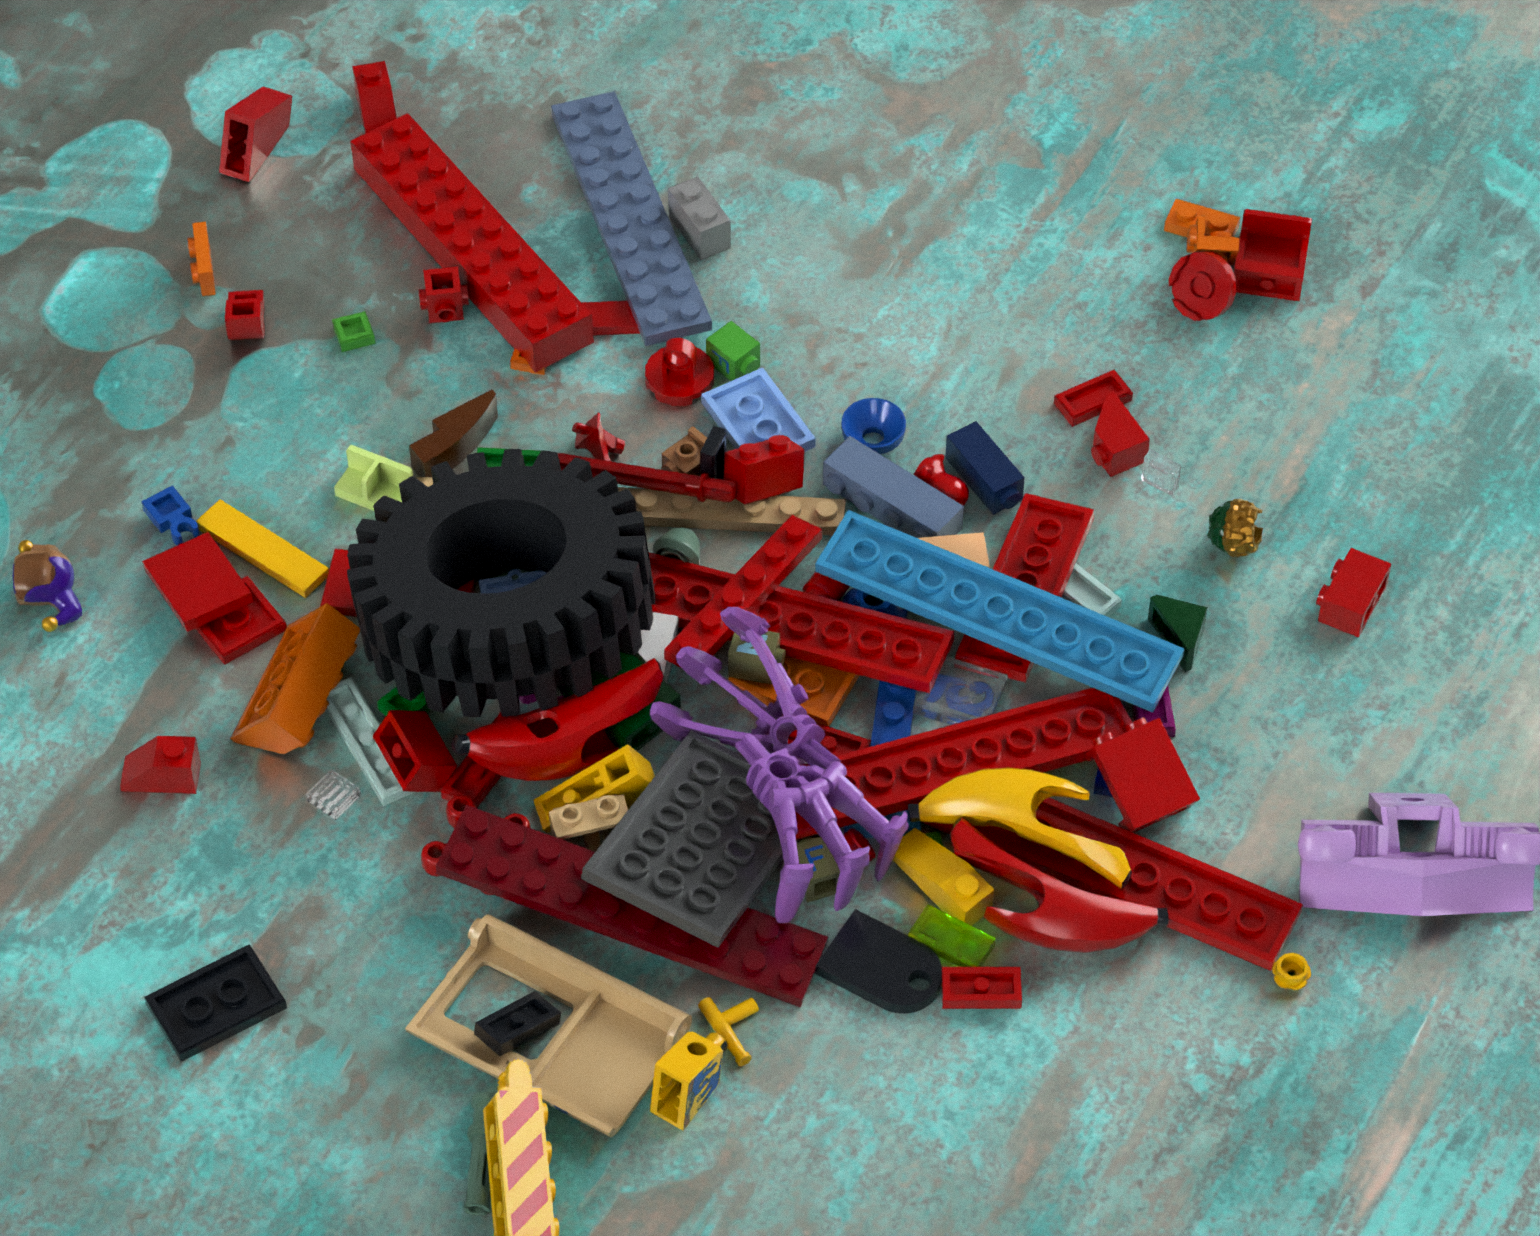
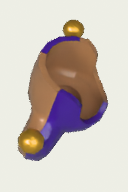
(46, 578)

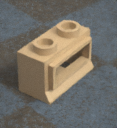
(587, 819)

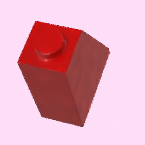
(253, 131)

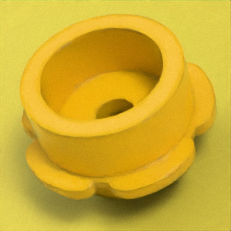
(1291, 963)

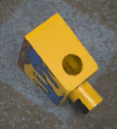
(686, 1077)

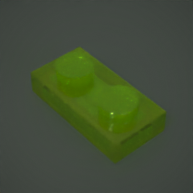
(952, 938)

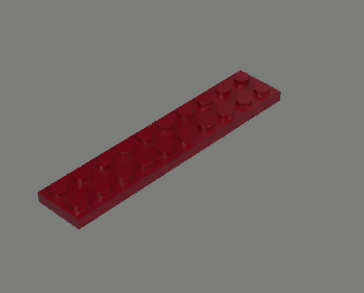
(547, 878)

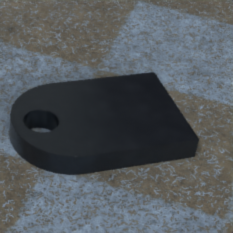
(880, 964)

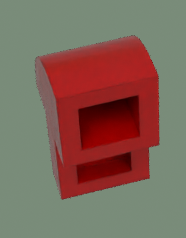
(245, 315)

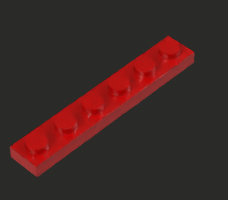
(748, 586)

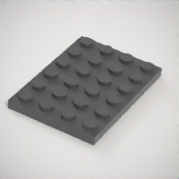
(692, 843)

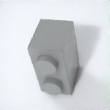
(699, 218)

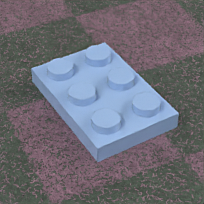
(755, 410)

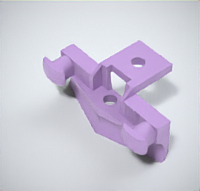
(1470, 872)

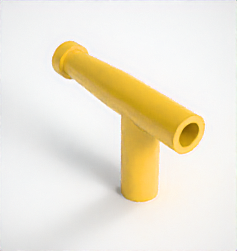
(722, 1024)

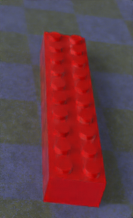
(466, 231)

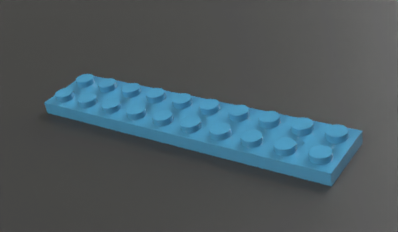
(1000, 610)

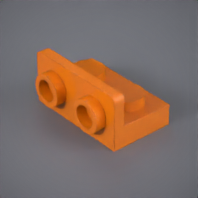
(1218, 242)

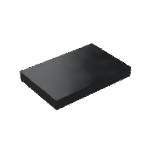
(215, 1002)

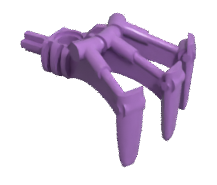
(774, 721)
(811, 792)

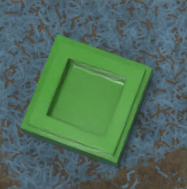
(353, 331)

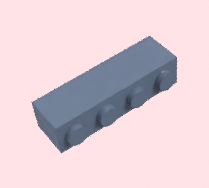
(890, 492)

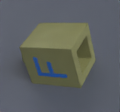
(825, 868)

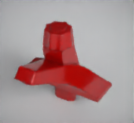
(596, 439)

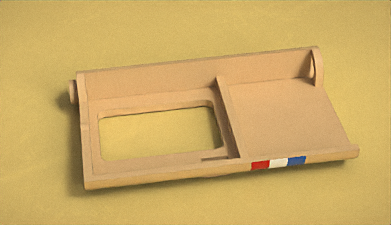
(598, 1057)

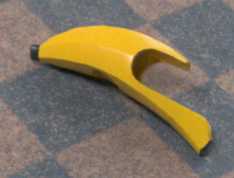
(1010, 801)

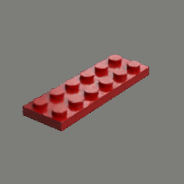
(1041, 553)

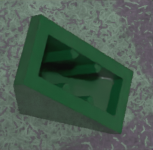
(1178, 624)

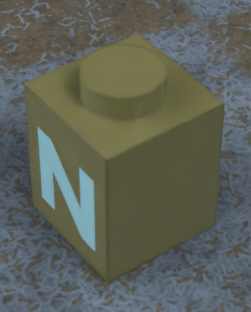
(745, 662)

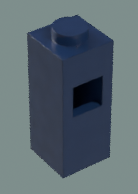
(984, 468)

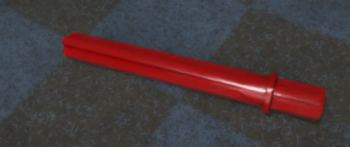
(661, 480)

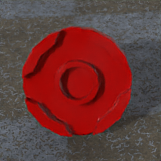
(1202, 285)
(679, 373)

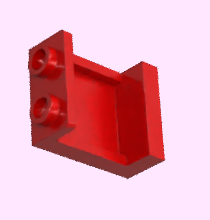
(1272, 254)
(1143, 774)

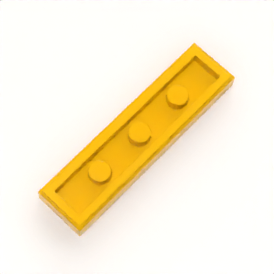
(263, 548)

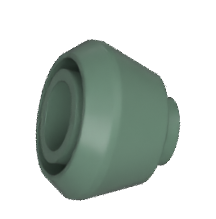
(679, 544)

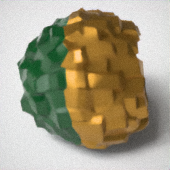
(1234, 528)

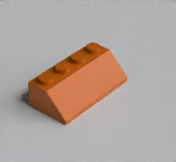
(298, 682)

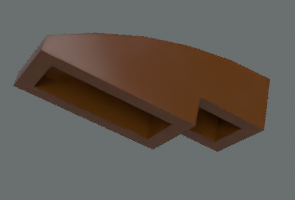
(455, 434)

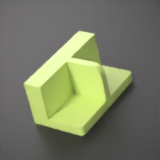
(370, 478)

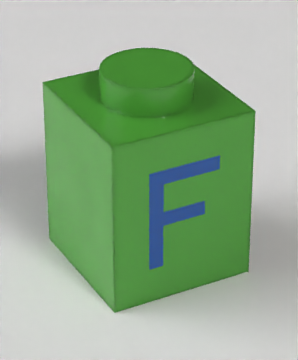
(733, 351)

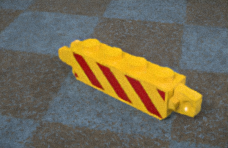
(519, 1157)

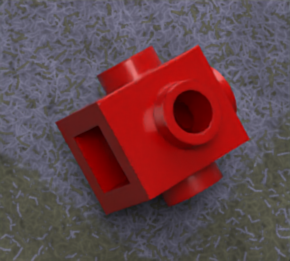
(443, 295)

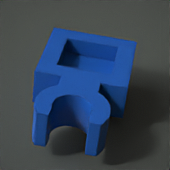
(171, 512)

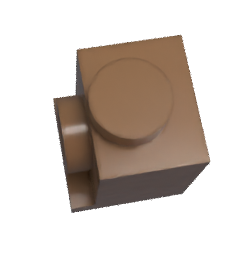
(685, 454)

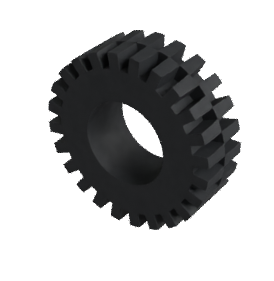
(513, 640)

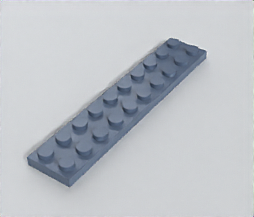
(631, 219)

